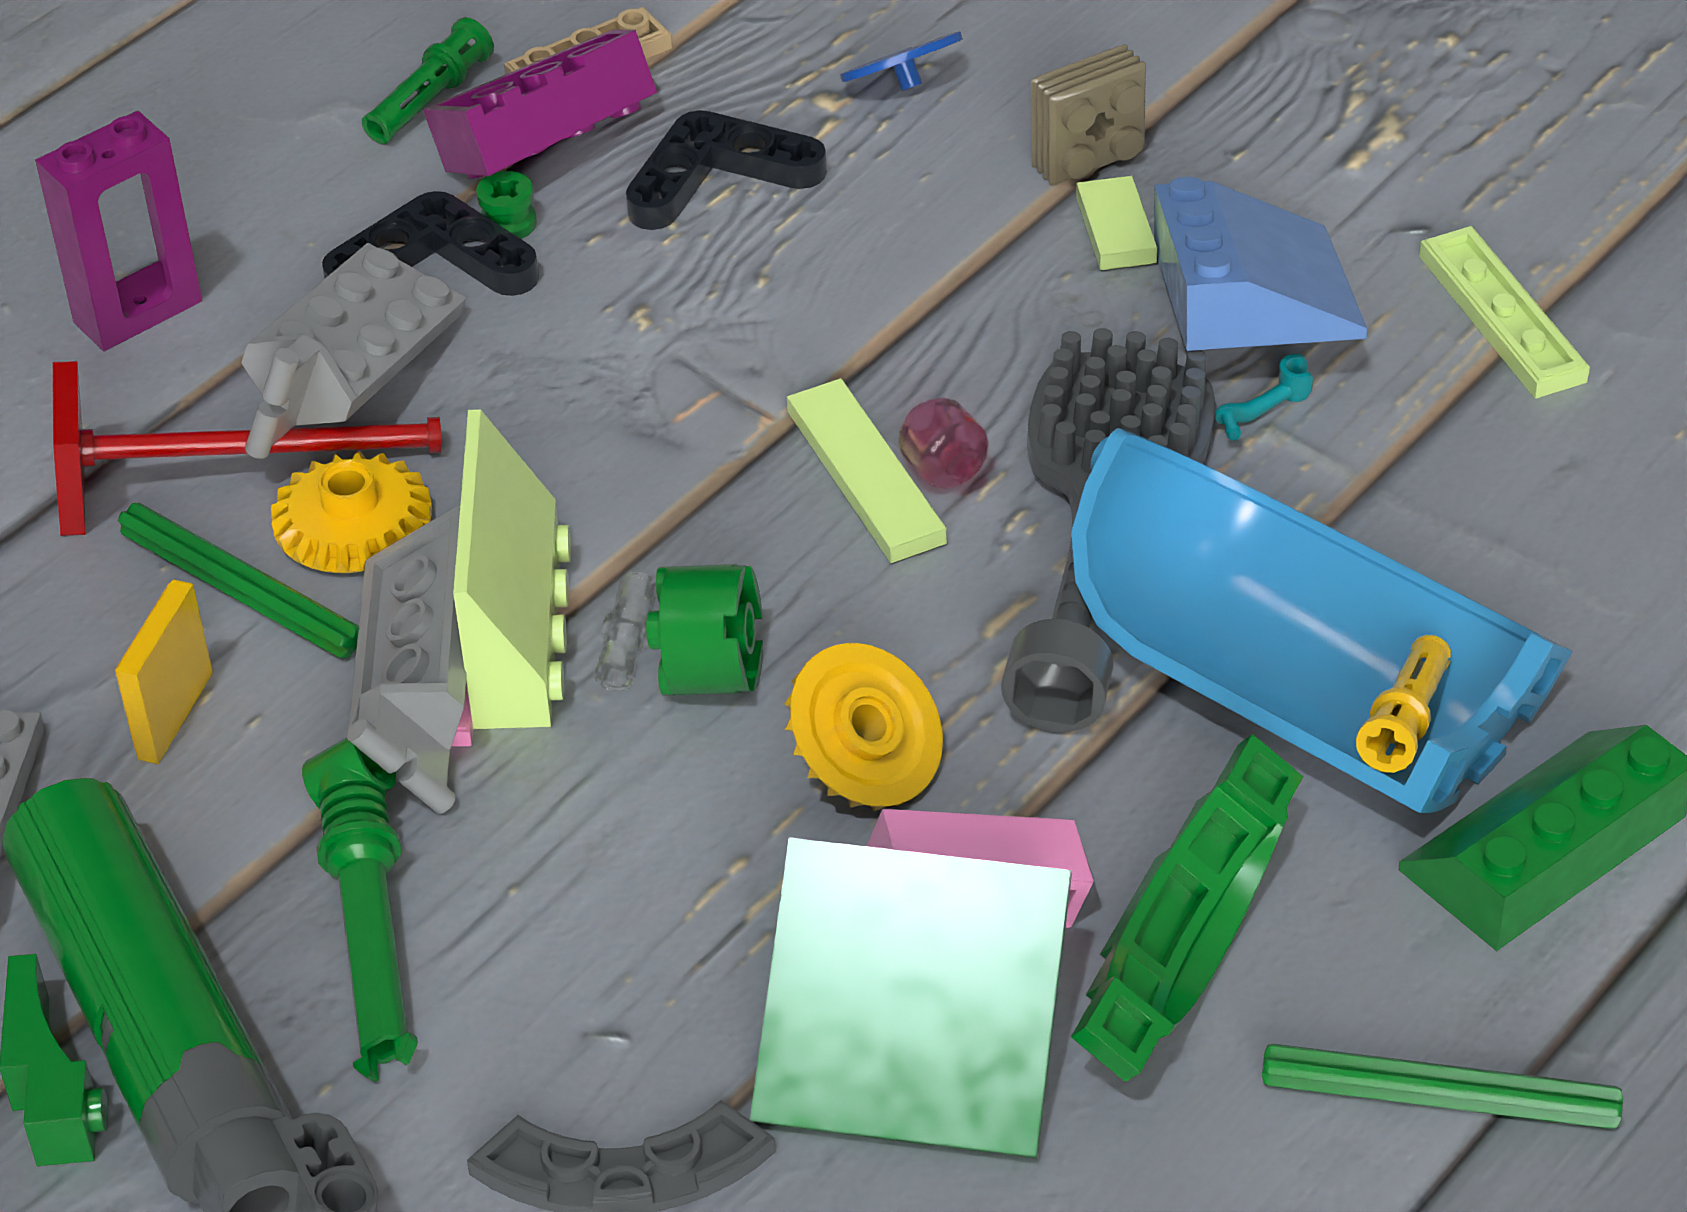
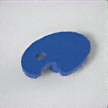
(902, 62)

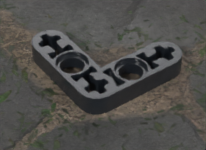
(785, 160)
(426, 232)

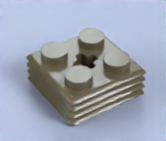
(1088, 114)

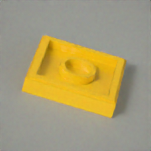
(164, 671)

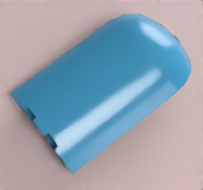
(1294, 619)

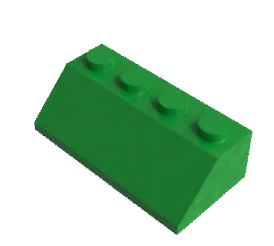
(1553, 831)

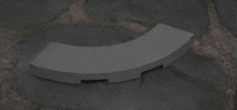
(652, 1177)

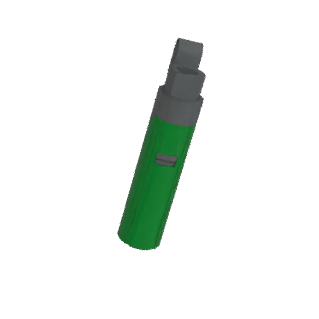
(166, 1019)

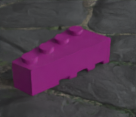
(540, 104)

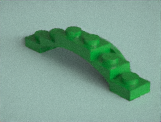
(1187, 911)

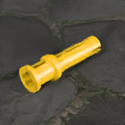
(1403, 712)

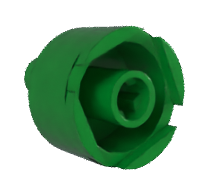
(706, 629)

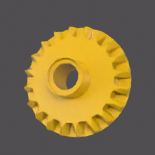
(348, 511)
(889, 708)

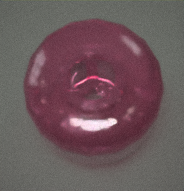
(943, 443)

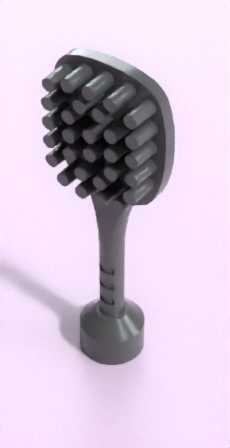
(1059, 665)

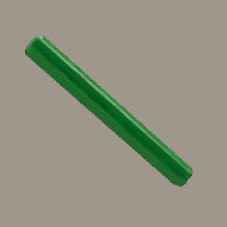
(240, 580)
(1442, 1086)

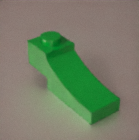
(39, 1078)

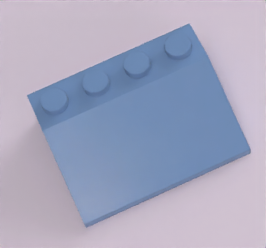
(1248, 270)

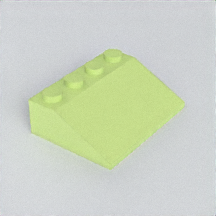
(509, 584)

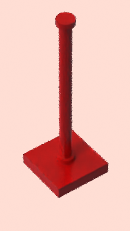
(80, 448)

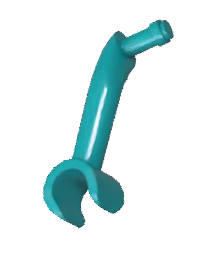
(1293, 385)

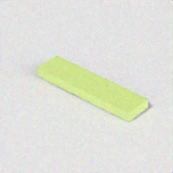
(1504, 312)
(866, 471)

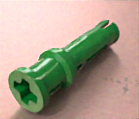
(454, 52)

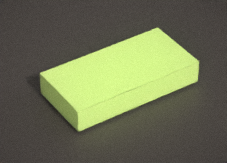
(1116, 223)

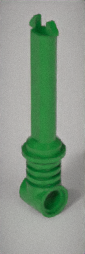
(359, 853)

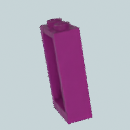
(71, 188)

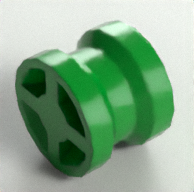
(507, 201)

